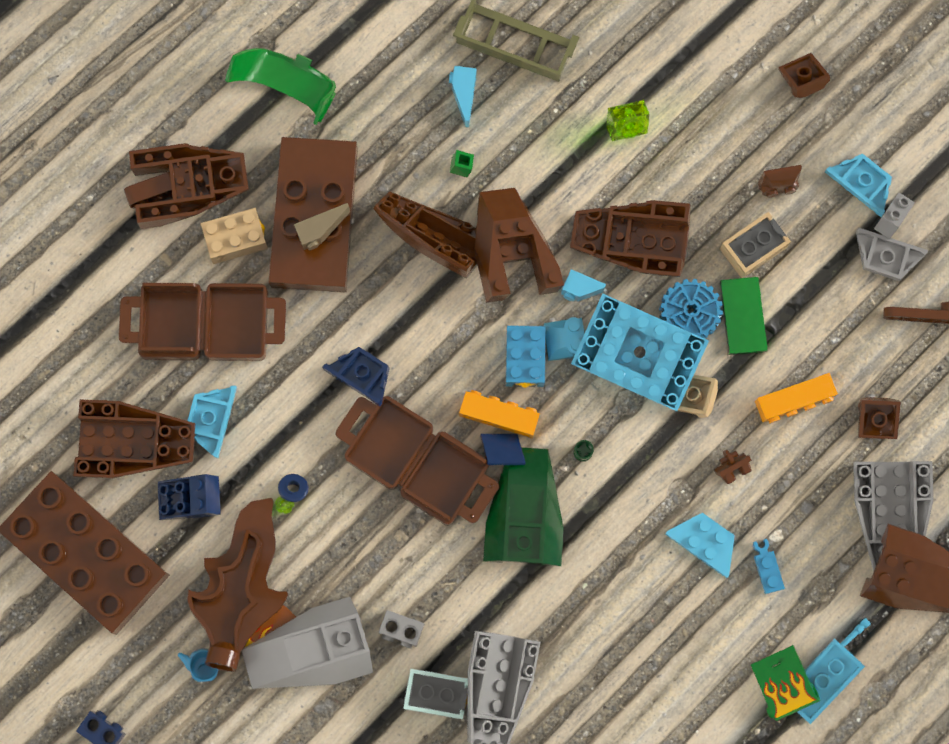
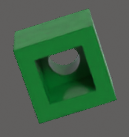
(461, 163)

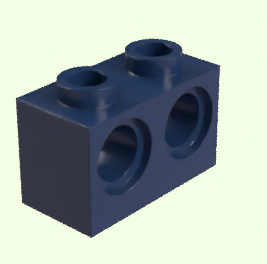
(99, 735)

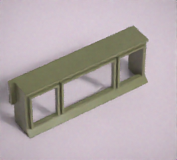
(486, 47)

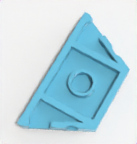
(864, 181)
(211, 415)
(705, 541)

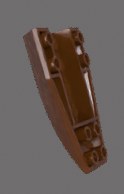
(430, 232)
(129, 440)

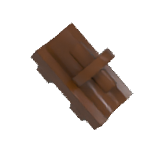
(730, 463)

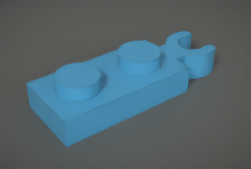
(768, 568)

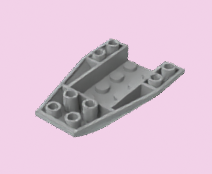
(892, 495)
(311, 650)
(498, 685)

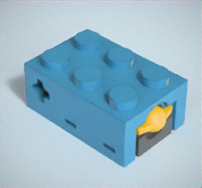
(525, 356)

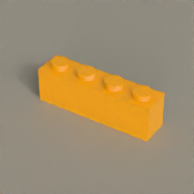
(795, 398)
(499, 414)

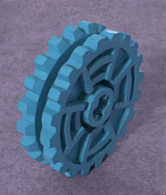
(695, 296)

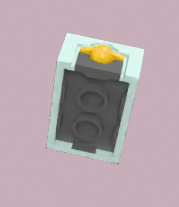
(436, 694)

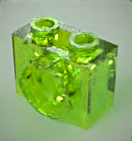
(627, 120)

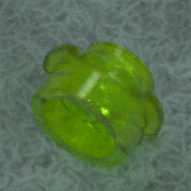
(283, 509)

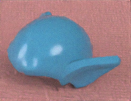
(196, 665)

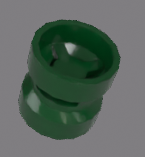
(583, 450)

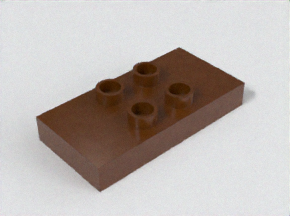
(312, 180)

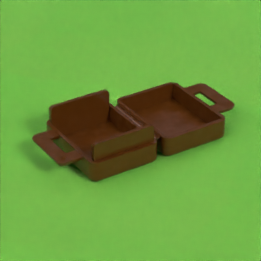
(184, 319)
(401, 450)

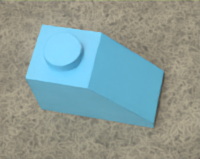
(581, 287)

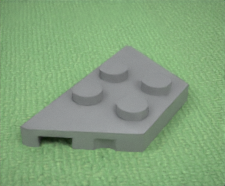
(886, 255)

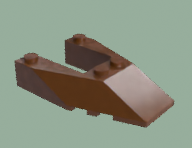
(198, 180)
(507, 235)

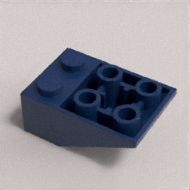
(189, 497)

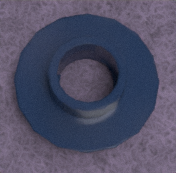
(293, 479)

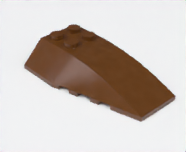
(636, 236)
(910, 573)

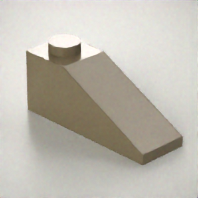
(319, 227)

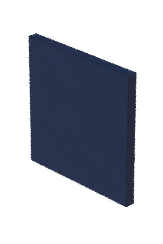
(502, 449)

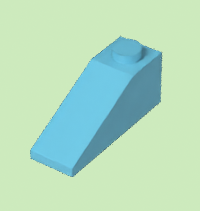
(463, 87)

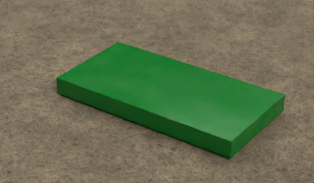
(743, 316)

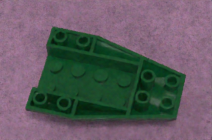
(525, 514)

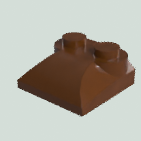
(805, 75)
(780, 181)
(878, 418)

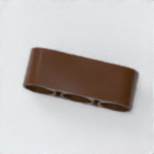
(149, 190)

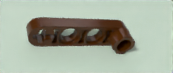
(918, 315)

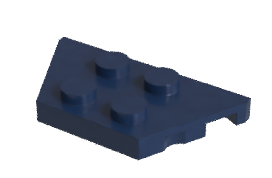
(361, 373)

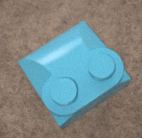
(563, 338)

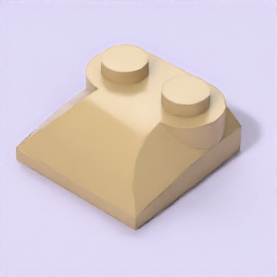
(700, 396)

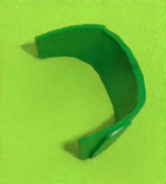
(286, 75)

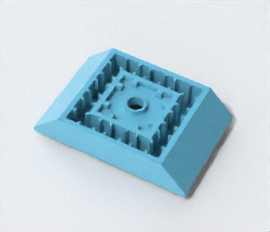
(663, 370)

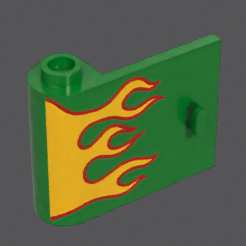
(784, 685)

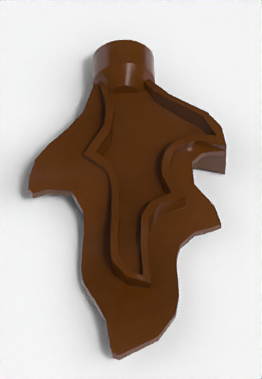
(238, 589)

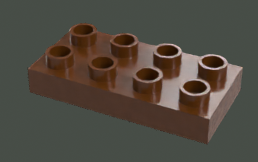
(83, 552)

